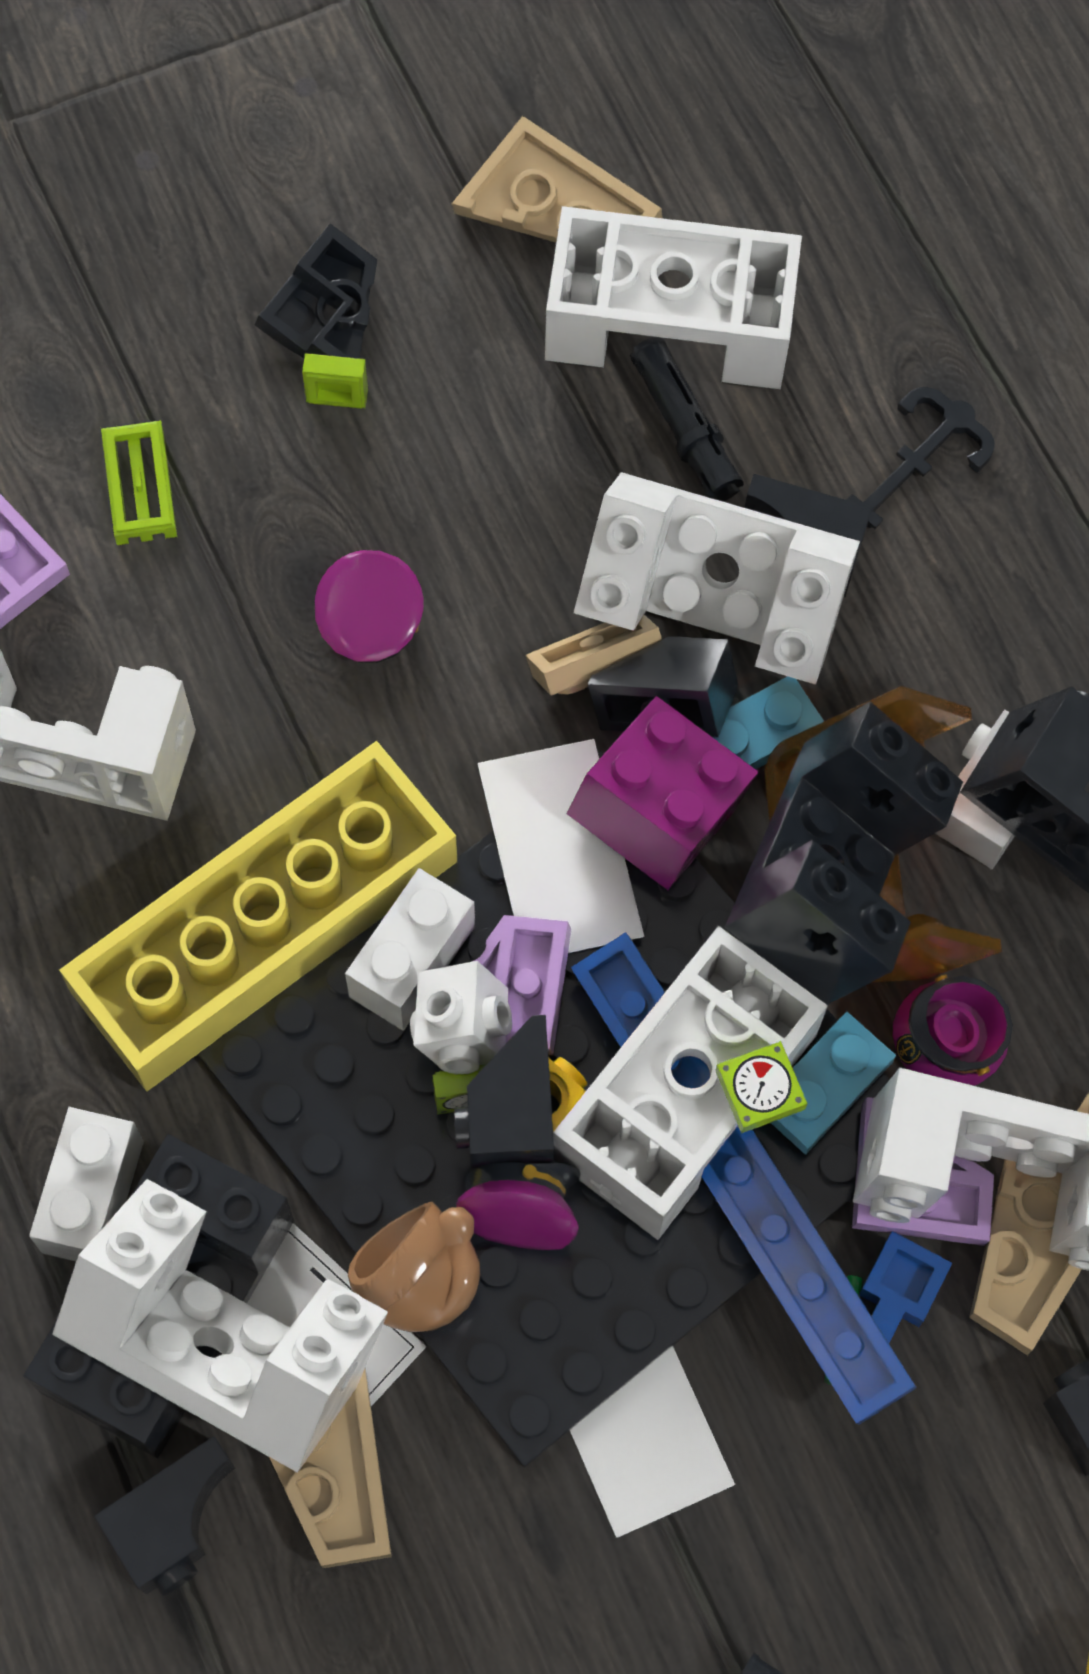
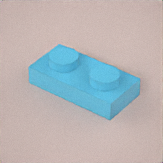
(767, 719)
(833, 1079)

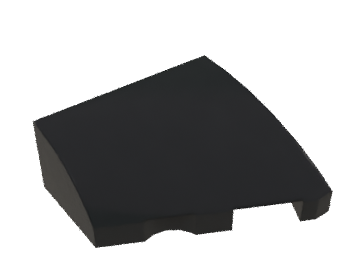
(324, 300)

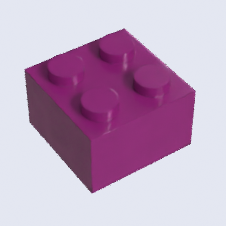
(661, 792)

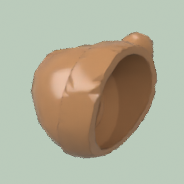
(419, 1268)

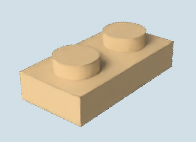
(569, 663)

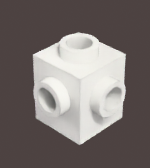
(460, 1016)

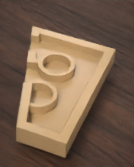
(536, 176)
(1018, 1275)
(341, 1488)

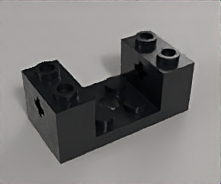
(1037, 780)
(821, 866)
(232, 1252)

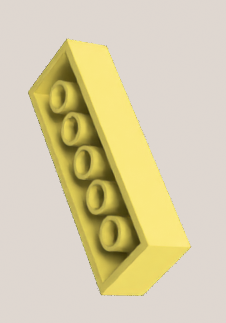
(259, 915)

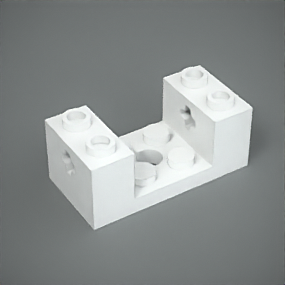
(610, 282)
(654, 555)
(129, 763)
(928, 1119)
(639, 1130)
(147, 1314)

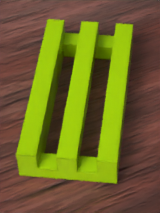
(144, 526)

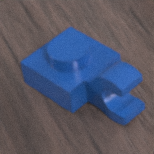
(903, 1283)

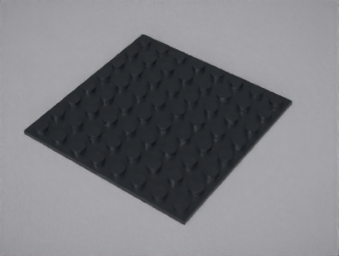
(362, 1135)

